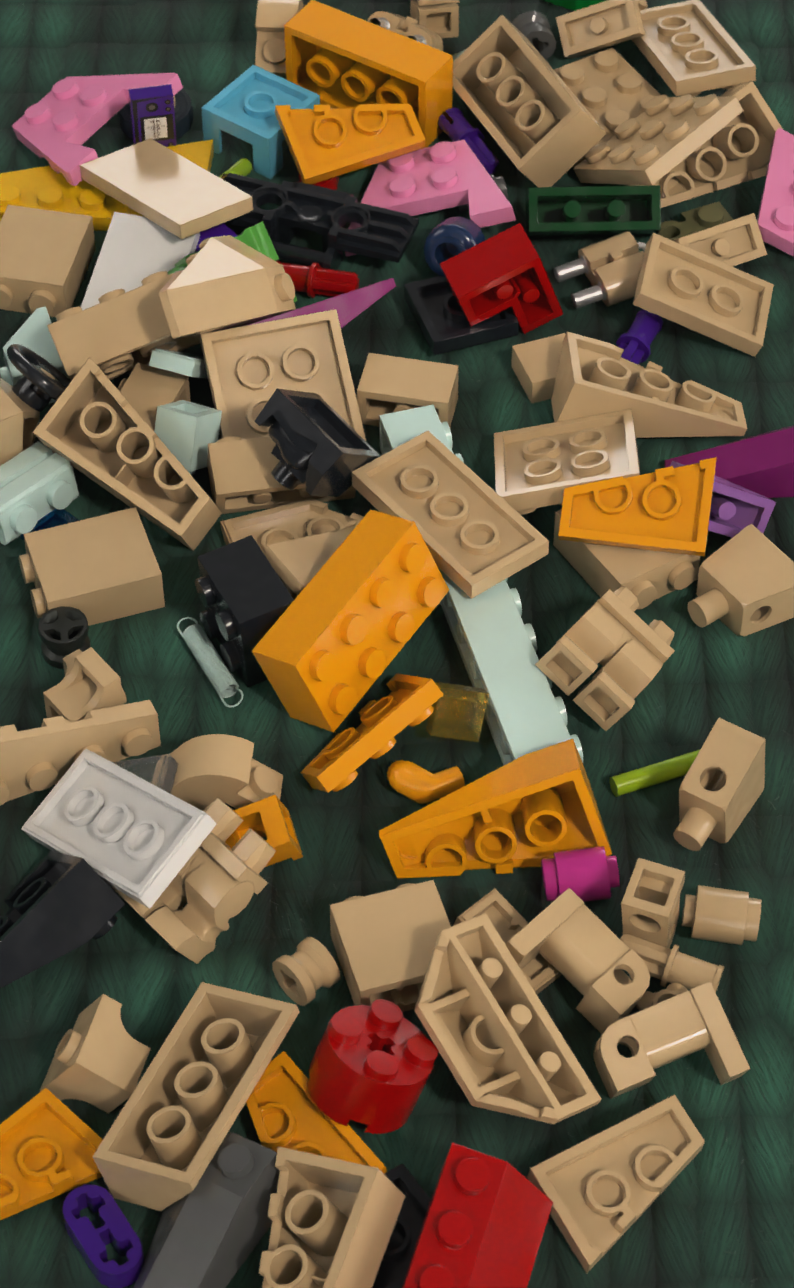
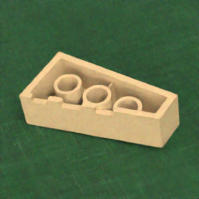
(327, 1223)

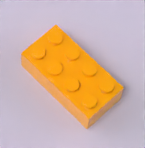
(366, 64)
(351, 620)

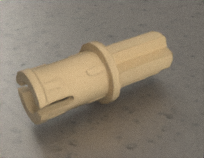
(674, 966)

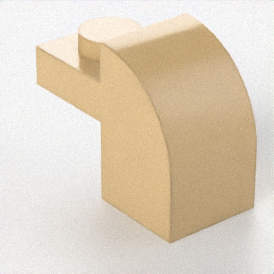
(270, 39)
(222, 769)

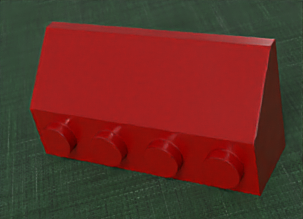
(479, 1226)

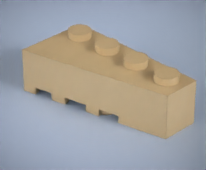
(122, 454)

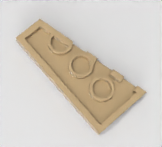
(42, 755)

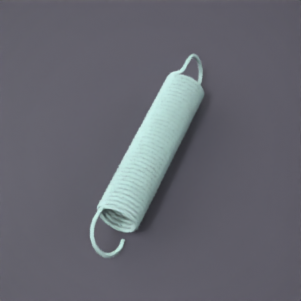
(210, 661)

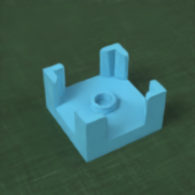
(248, 113)

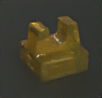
(458, 712)

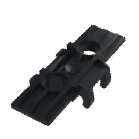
(382, 232)

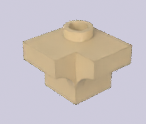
(86, 687)
(97, 1058)

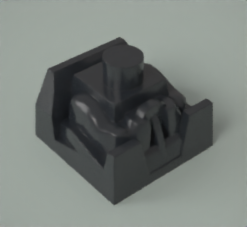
(312, 443)

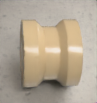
(306, 971)

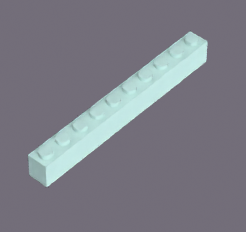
(492, 635)

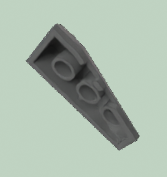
(217, 1224)

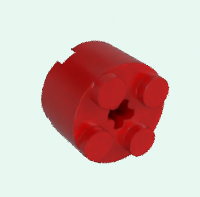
(370, 1067)

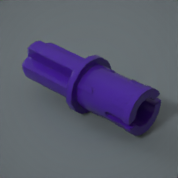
(474, 137)
(640, 337)

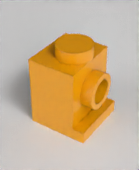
(270, 820)

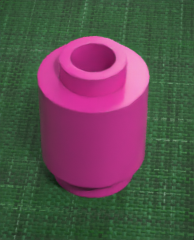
(584, 871)

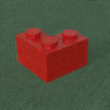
(503, 275)

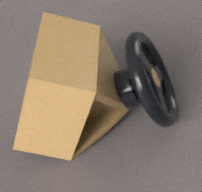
(26, 399)

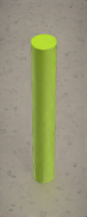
(652, 774)

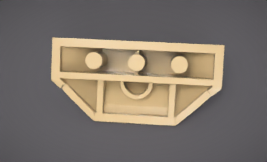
(497, 1029)

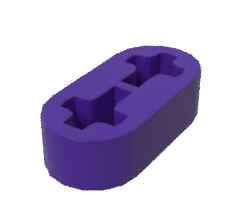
(93, 1242)

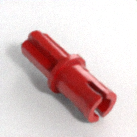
(321, 281)

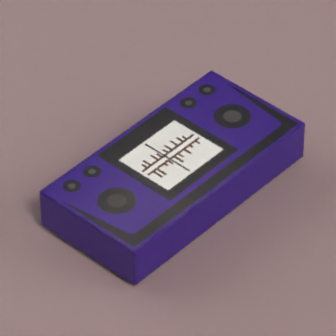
(153, 114)

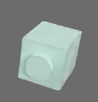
(187, 431)

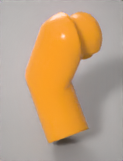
(421, 784)

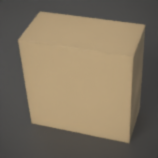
(537, 366)

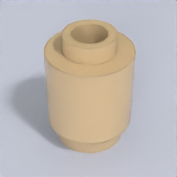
(722, 915)

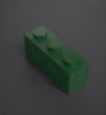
(592, 211)

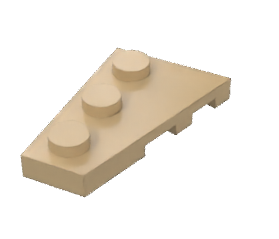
(616, 1176)

